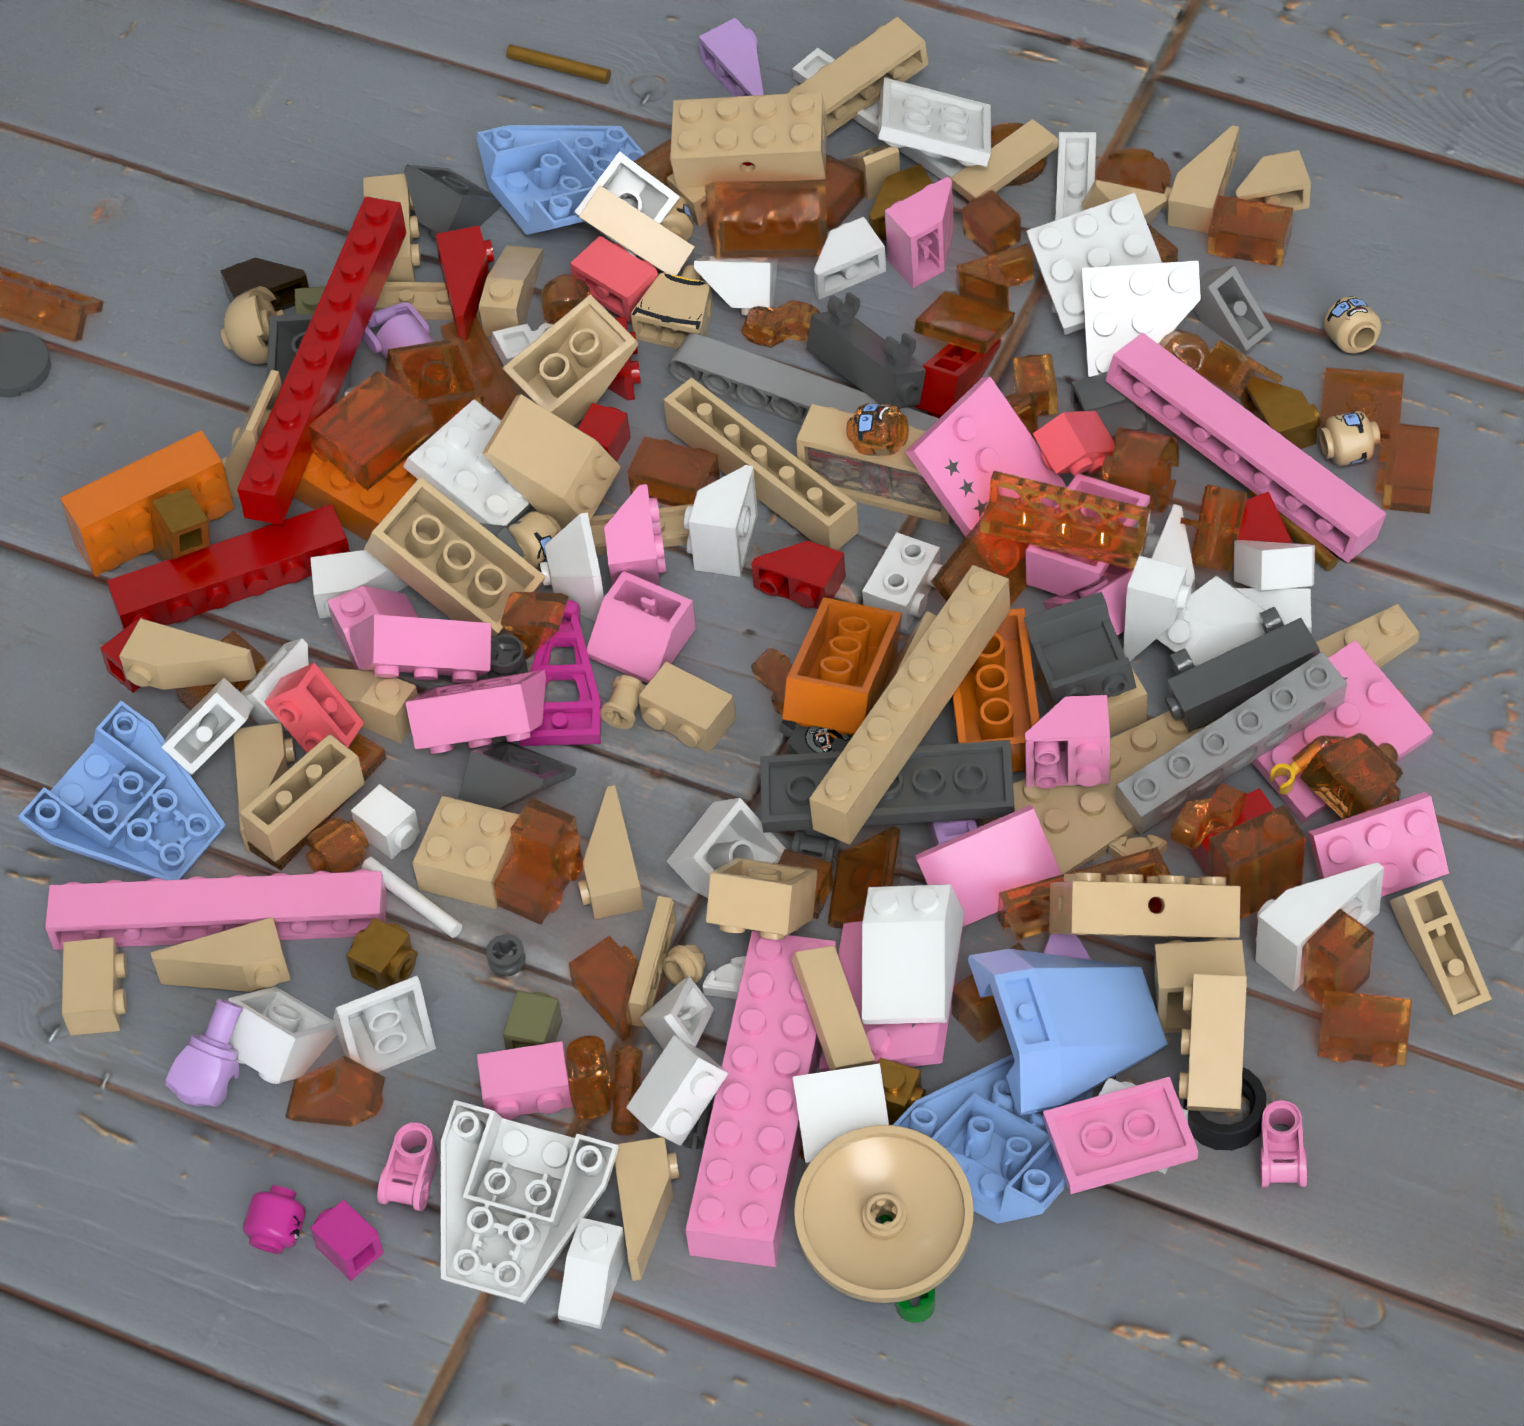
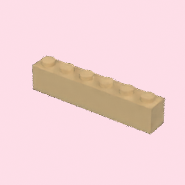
(780, 477)

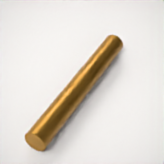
(558, 63)
(1322, 555)

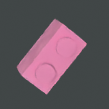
(525, 1080)

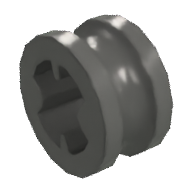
(506, 965)

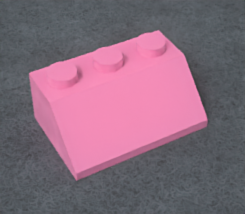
(1065, 572)
(423, 647)
(477, 711)

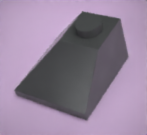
(447, 200)
(508, 774)

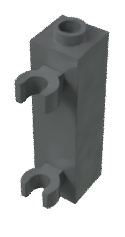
(863, 357)
(1232, 678)

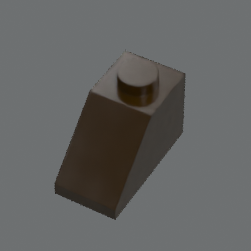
(257, 272)

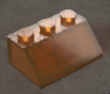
(766, 218)

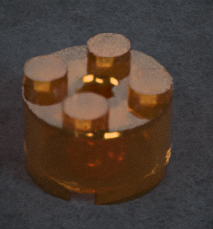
(1143, 464)

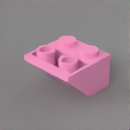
(921, 232)
(636, 538)
(640, 627)
(1070, 744)

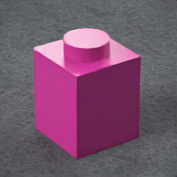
(346, 1239)

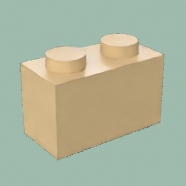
(687, 707)
(93, 986)

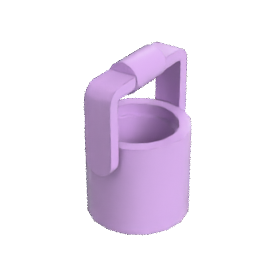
(401, 328)

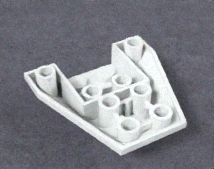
(512, 1198)

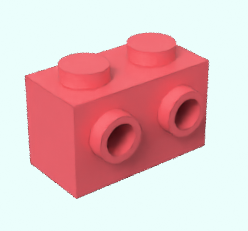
(614, 275)
(1075, 443)
(313, 708)

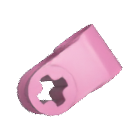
(1282, 1152)
(409, 1175)

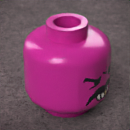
(274, 1219)

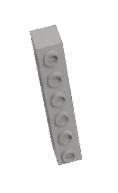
(1231, 743)

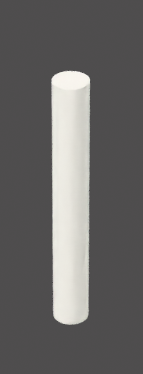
(415, 899)

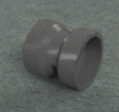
(507, 656)

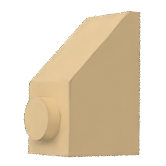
(1278, 181)

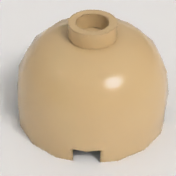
(248, 323)

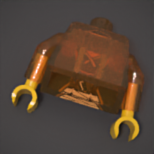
(1345, 773)

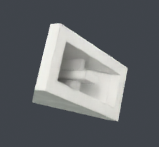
(1273, 564)
(679, 1013)

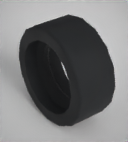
(1237, 1134)

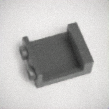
(1079, 650)

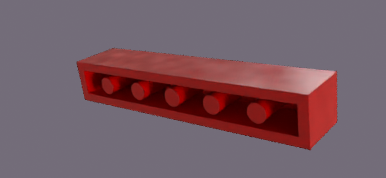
(228, 570)

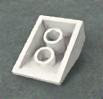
(1303, 910)
(909, 953)
(385, 1026)

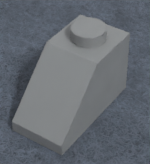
(1230, 308)

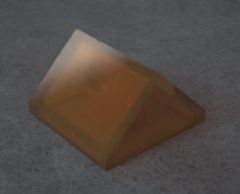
(865, 865)

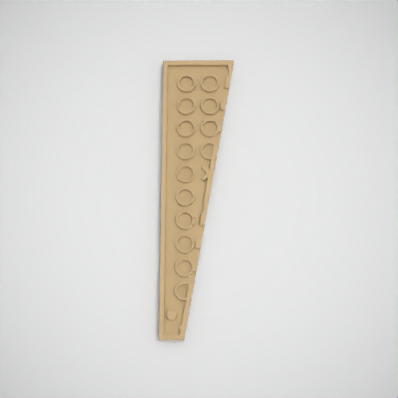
(1086, 819)

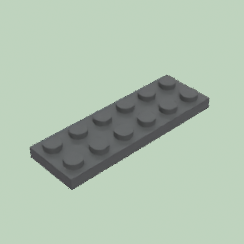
(932, 786)

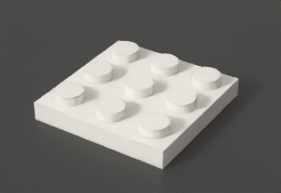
(934, 122)
(1091, 238)
(459, 470)

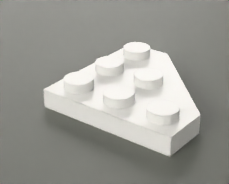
(1134, 301)

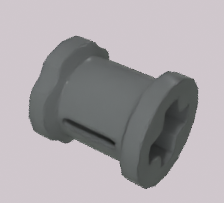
(816, 847)

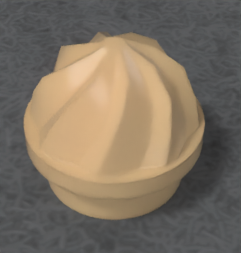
(684, 962)

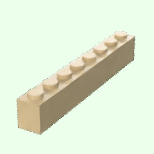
(847, 86)
(910, 705)

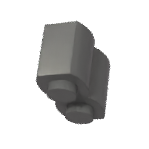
(1111, 405)

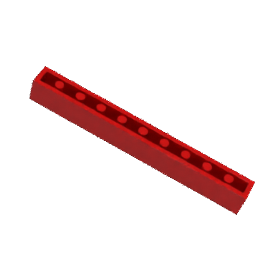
(322, 360)

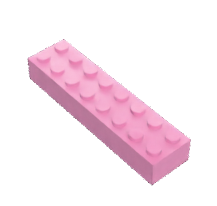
(754, 1118)

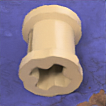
(623, 702)

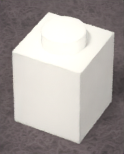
(386, 821)

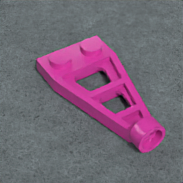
(568, 721)

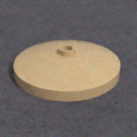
(875, 1175)

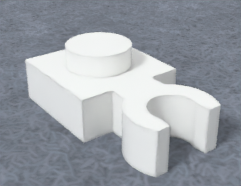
(513, 340)

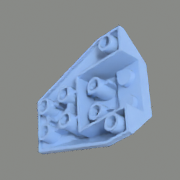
(548, 169)
(127, 803)
(1067, 1022)
(1001, 1153)

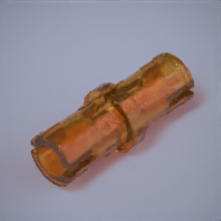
(623, 1089)

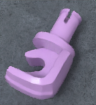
(207, 1061)

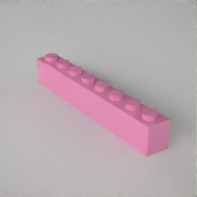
(1245, 447)
(196, 907)

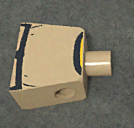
(673, 309)

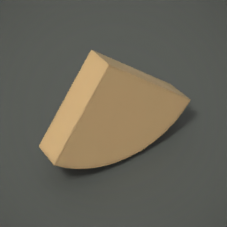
(1126, 846)

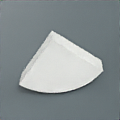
(725, 980)

